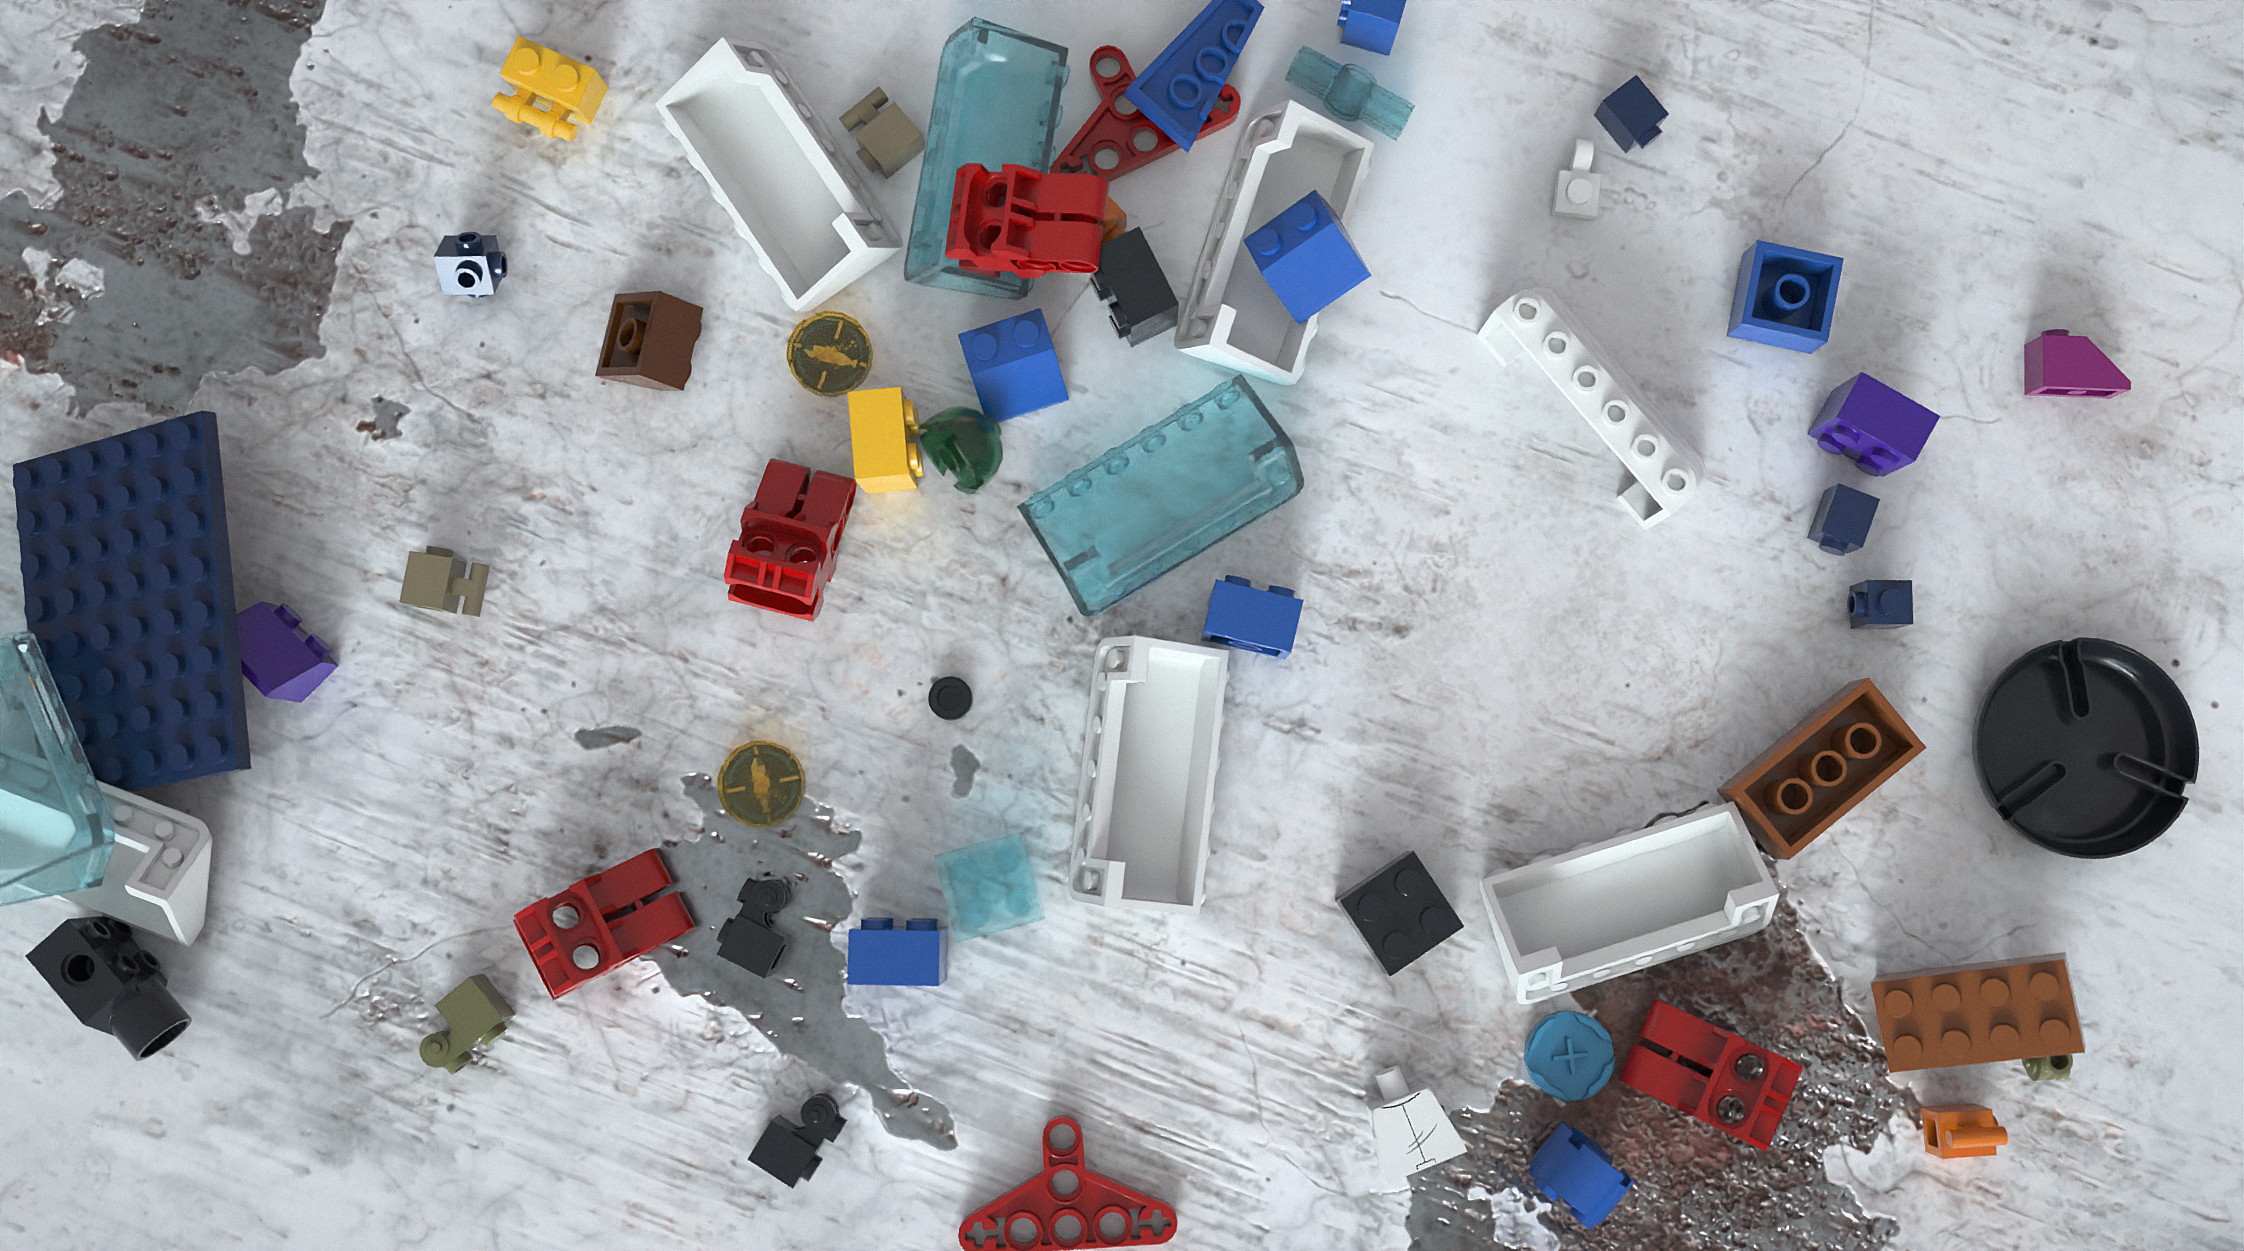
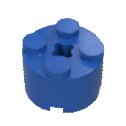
(1580, 1173)

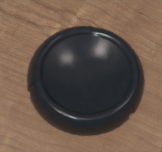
(2085, 748)

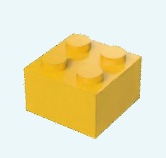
(883, 440)

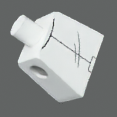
(1409, 1127)

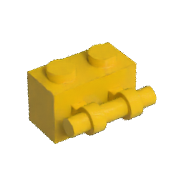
(552, 81)

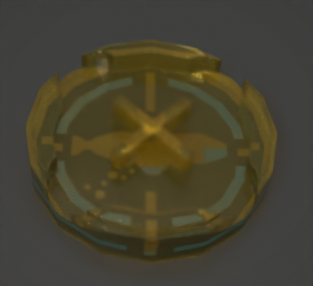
(829, 354)
(761, 784)

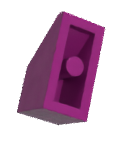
(2070, 368)

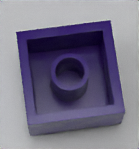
(1873, 425)

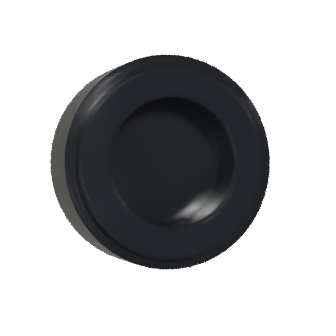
(950, 698)

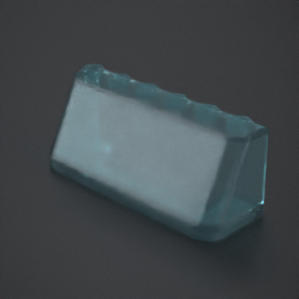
(989, 107)
(1164, 496)
(51, 808)

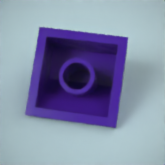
(280, 654)

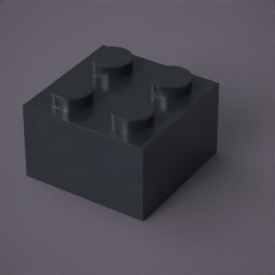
(1135, 288)
(1399, 913)

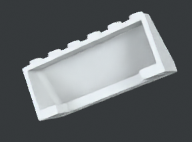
(778, 172)
(1231, 308)
(1604, 395)
(1148, 775)
(155, 870)
(1628, 902)

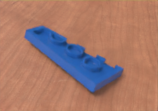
(1193, 68)

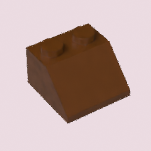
(650, 341)

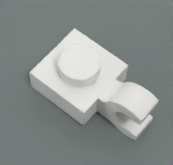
(1577, 189)

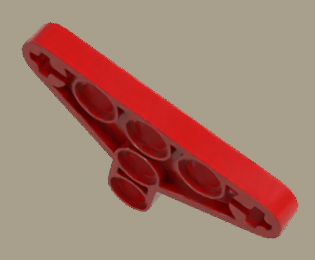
(1116, 131)
(1043, 1205)

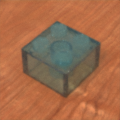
(989, 887)

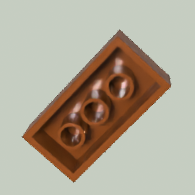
(1821, 768)
(1978, 1013)

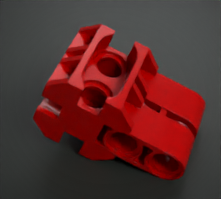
(1026, 221)
(789, 540)
(594, 902)
(1719, 1052)

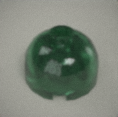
(965, 445)

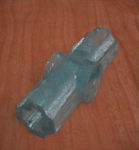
(1349, 92)

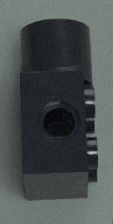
(111, 983)

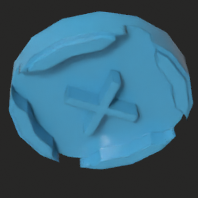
(1569, 1055)

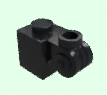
(750, 937)
(792, 1150)

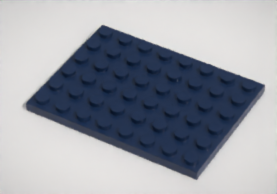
(138, 600)

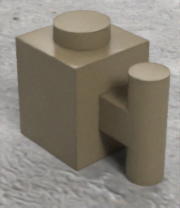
(887, 138)
(437, 582)

